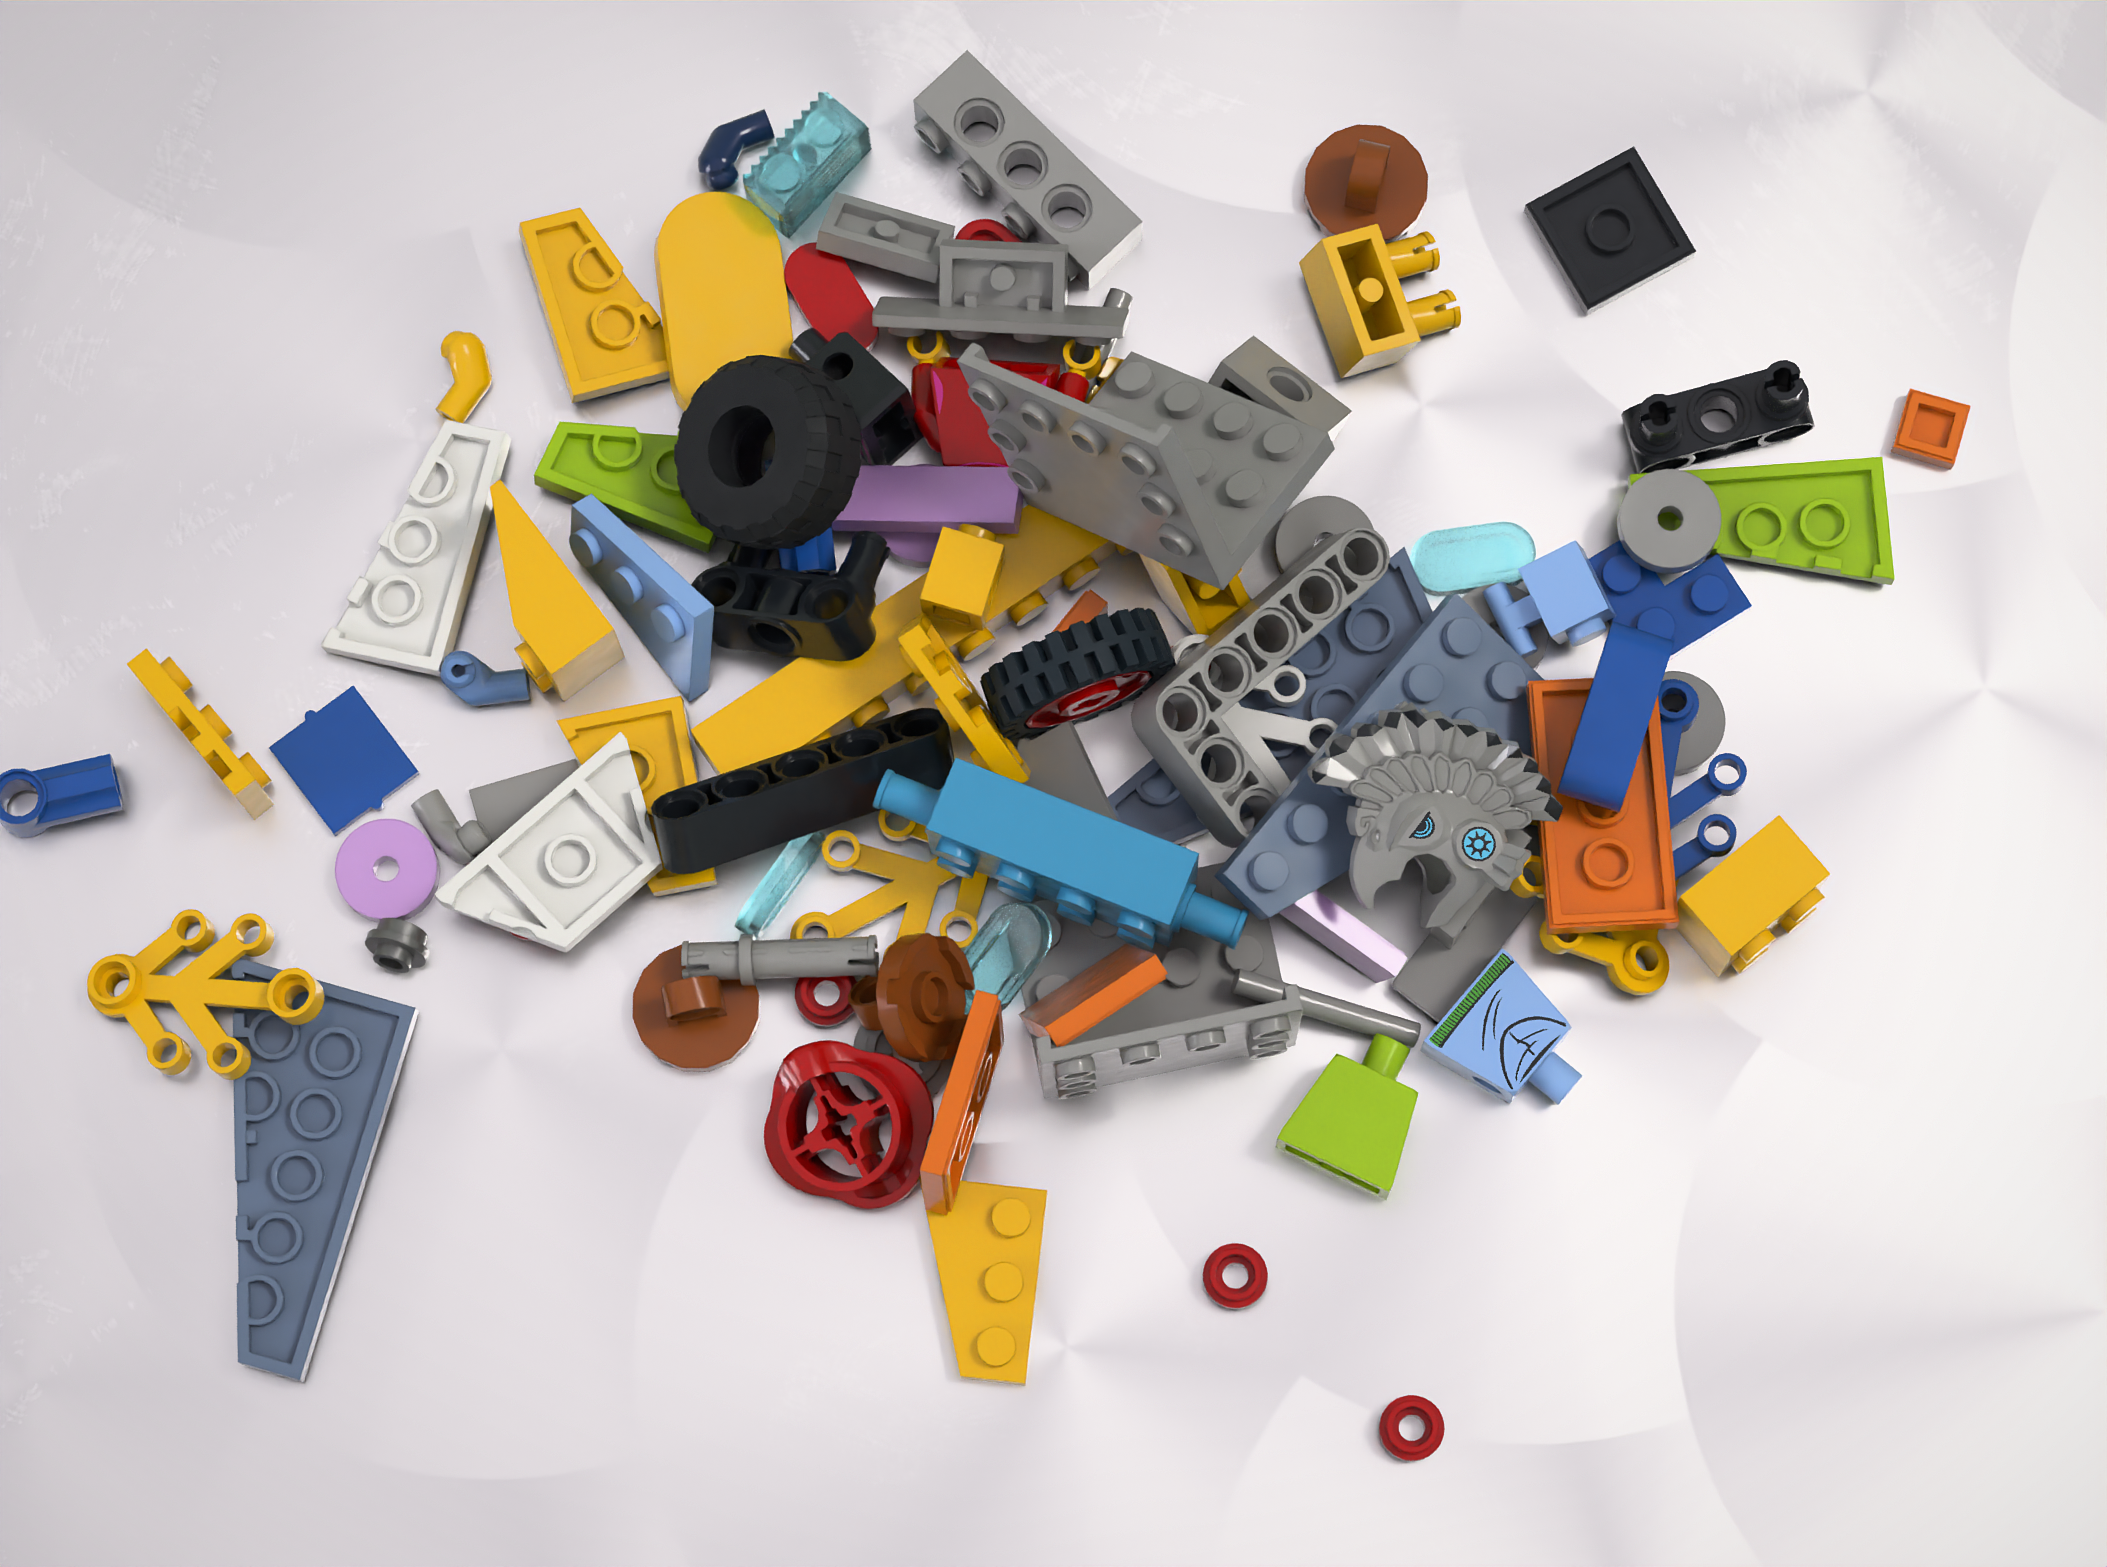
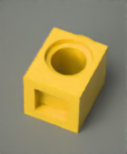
(963, 576)

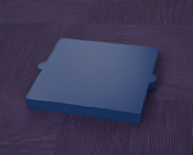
(344, 760)

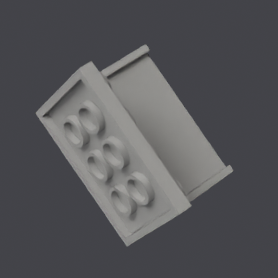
(1151, 460)
(1177, 1023)

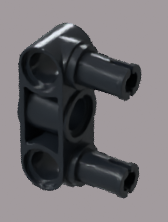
(1764, 404)
(796, 611)

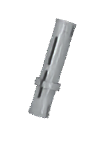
(780, 958)

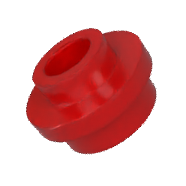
(817, 1013)
(1238, 1255)
(1415, 1407)

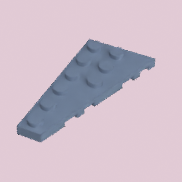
(1446, 666)
(1338, 671)
(303, 1155)

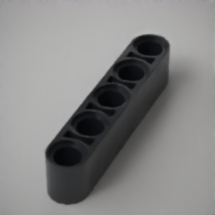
(798, 791)

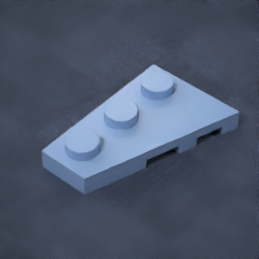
(648, 593)

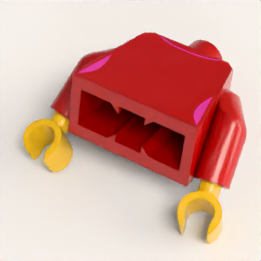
(954, 422)

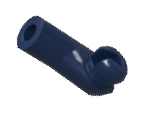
(726, 145)

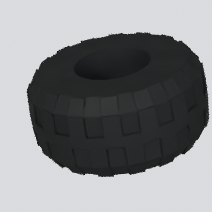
(812, 459)

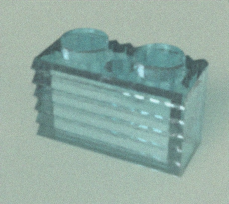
(807, 163)

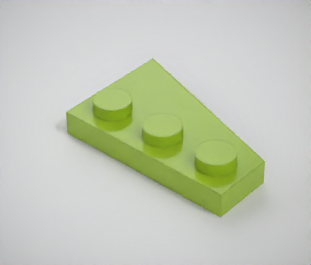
(626, 473)

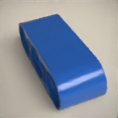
(1615, 717)

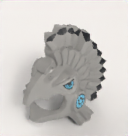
(1436, 796)

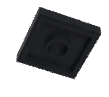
(1610, 231)

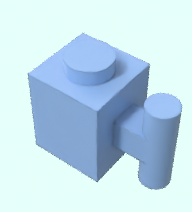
(1561, 595)

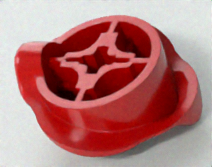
(795, 1151)

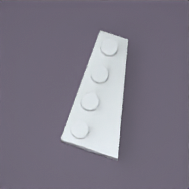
(422, 575)

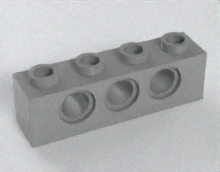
(973, 94)

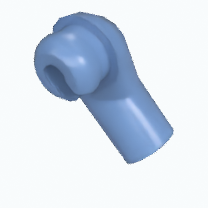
(480, 684)

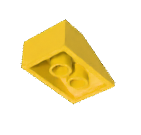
(558, 623)

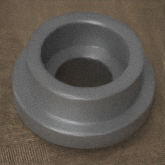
(397, 945)

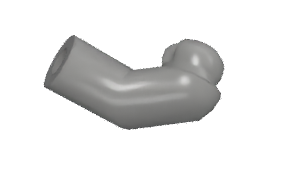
(446, 832)

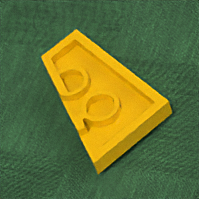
(990, 1276)

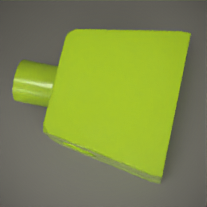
(1355, 1118)

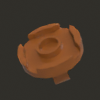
(1365, 180)
(917, 997)
(693, 1020)

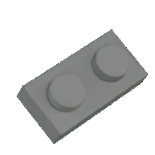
(883, 237)

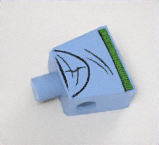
(1504, 1035)

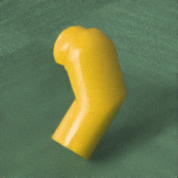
(470, 375)

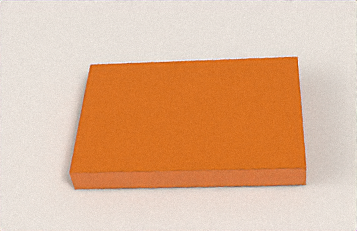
(1094, 995)
(962, 1103)

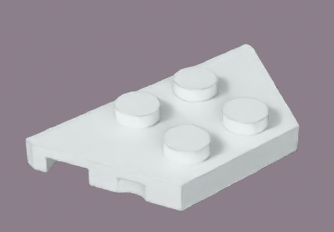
(565, 858)

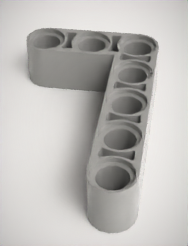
(1243, 668)

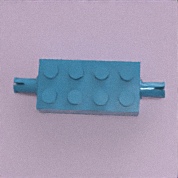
(1061, 854)

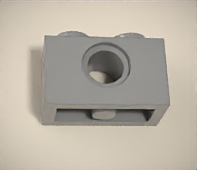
(1273, 382)

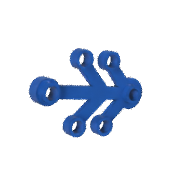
(1700, 792)

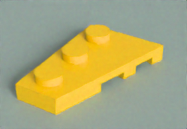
(593, 312)
(959, 699)
(204, 731)
(661, 757)

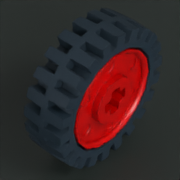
(1077, 672)

